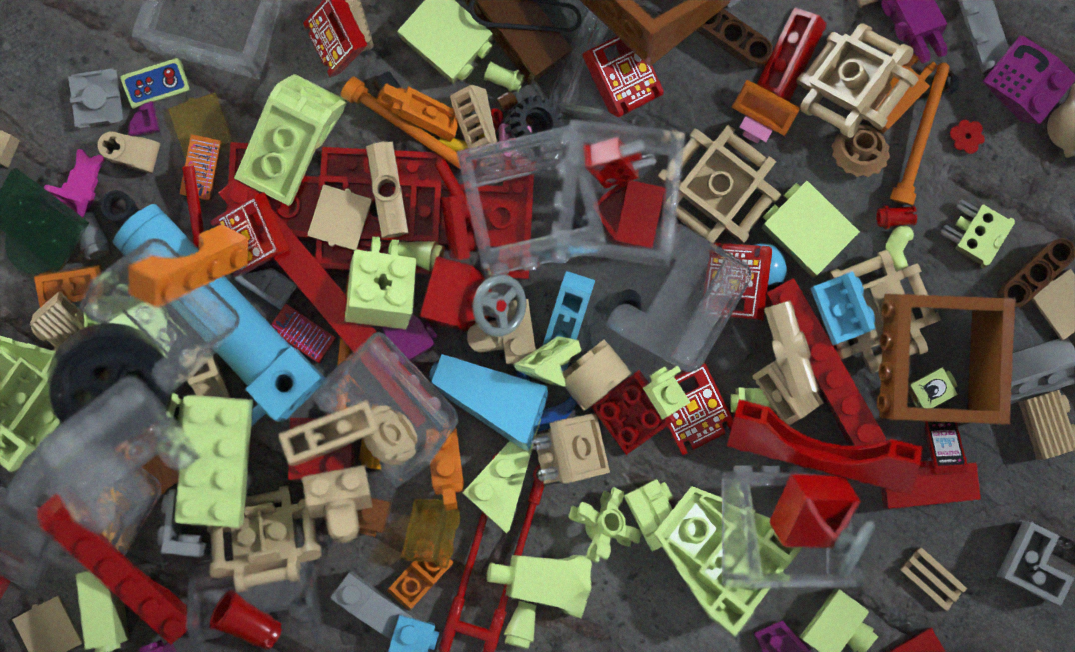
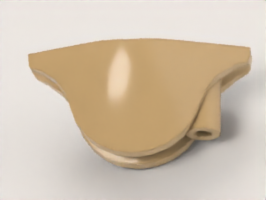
(1062, 125)

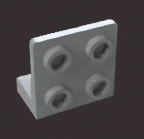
(170, 537)

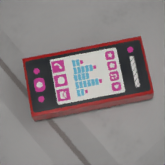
(945, 447)

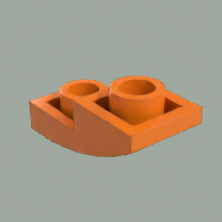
(416, 582)

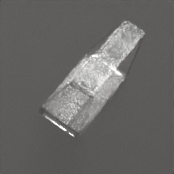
(247, 63)
(655, 141)
(515, 160)
(739, 540)

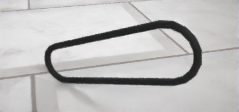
(532, 27)

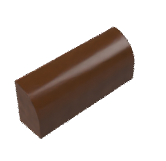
(529, 50)

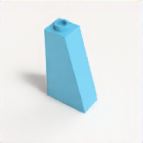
(495, 398)

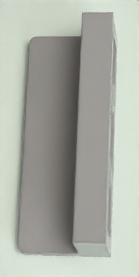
(1042, 369)

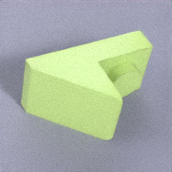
(546, 361)

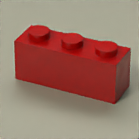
(936, 488)

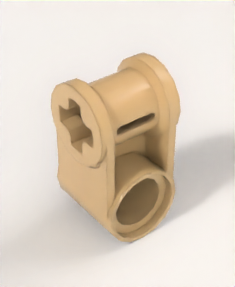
(134, 151)

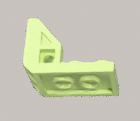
(286, 136)

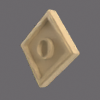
(579, 448)

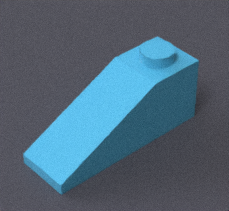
(569, 308)

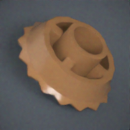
(863, 153)

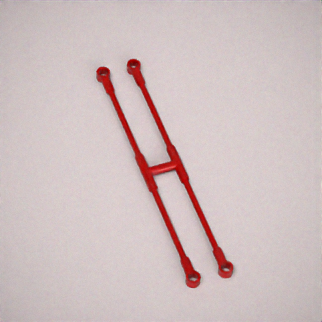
(453, 621)

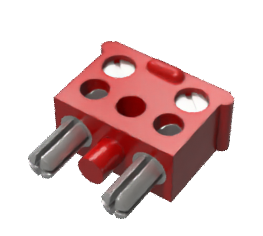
(614, 162)

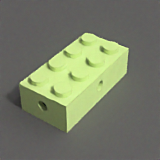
(215, 484)

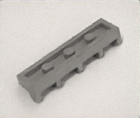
(984, 32)

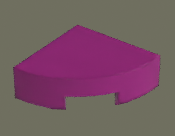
(144, 121)

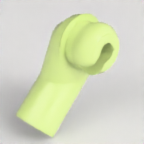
(896, 245)

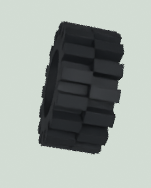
(534, 107)

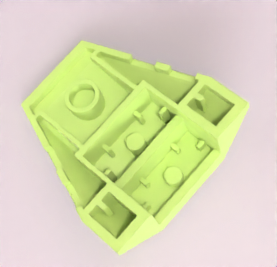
(24, 400)
(694, 545)

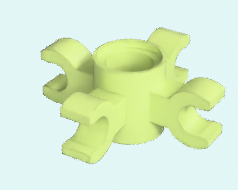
(596, 521)

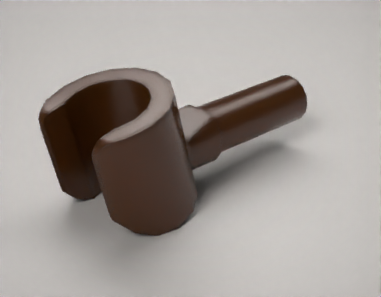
(507, 102)

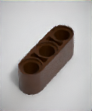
(739, 48)
(1046, 263)

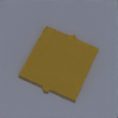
(200, 118)

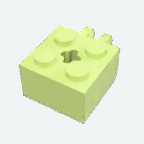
(380, 287)

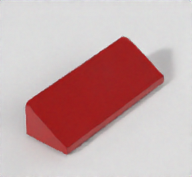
(792, 53)

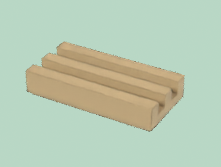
(952, 596)

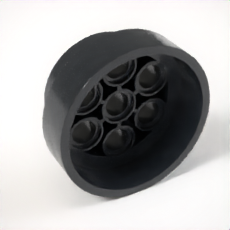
(103, 344)

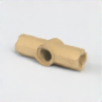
(384, 170)
(791, 349)

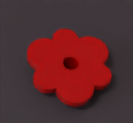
(974, 132)

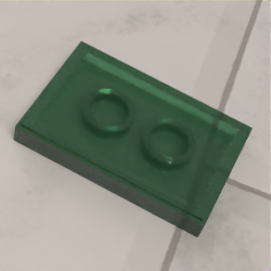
(39, 220)

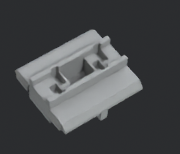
(95, 98)

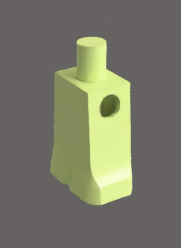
(546, 581)

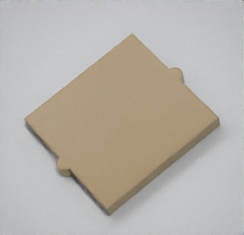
(339, 217)
(1057, 304)
(47, 628)

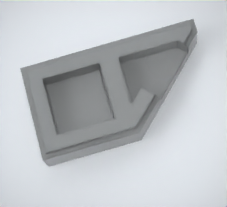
(269, 285)

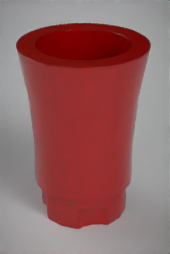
(245, 621)

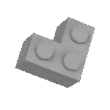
(1028, 568)

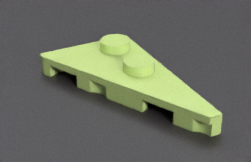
(500, 483)

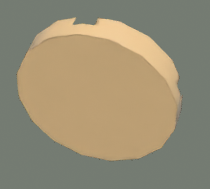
(395, 438)

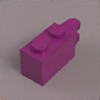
(917, 25)

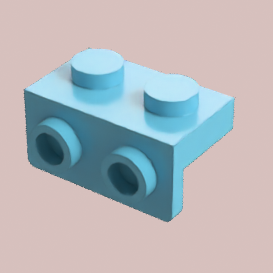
(843, 308)
(413, 635)

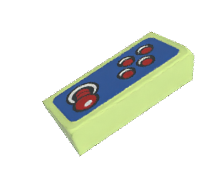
(155, 83)

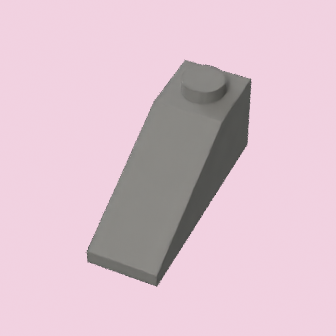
(369, 604)

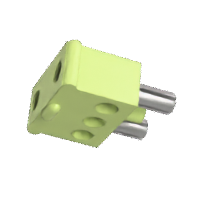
(992, 233)

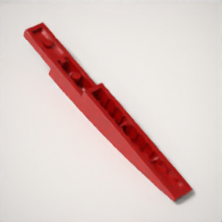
(306, 274)

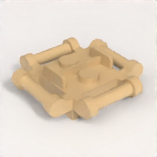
(857, 79)
(723, 184)
(874, 297)
(267, 541)

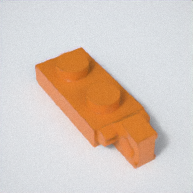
(420, 110)
(447, 471)

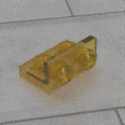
(430, 532)

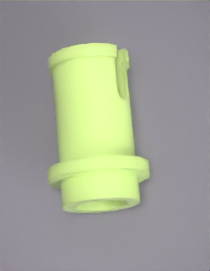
(504, 77)

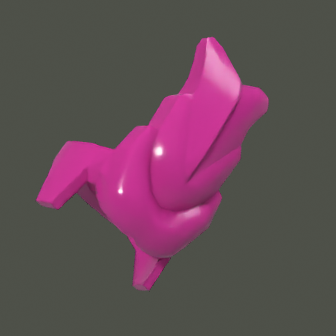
(81, 183)

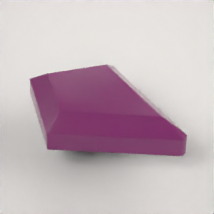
(779, 638)

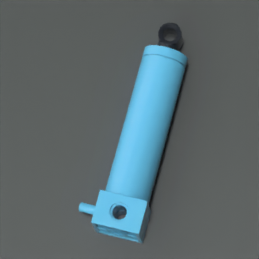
(255, 347)

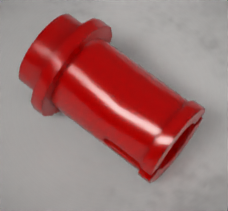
(896, 216)

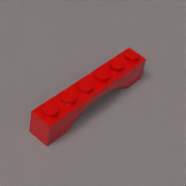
(831, 375)
(883, 464)
(144, 596)

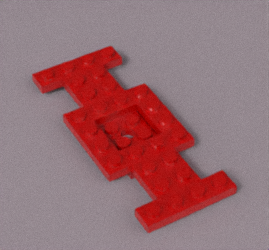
(504, 207)

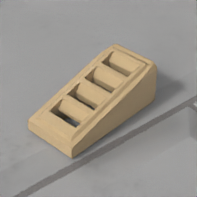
(466, 101)

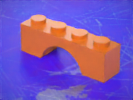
(164, 279)

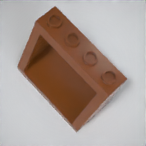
(656, 36)
(989, 359)

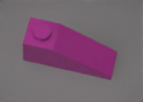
(414, 339)

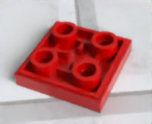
(458, 239)
(630, 413)

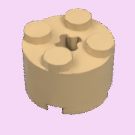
(594, 375)

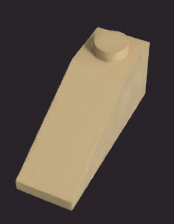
(328, 433)

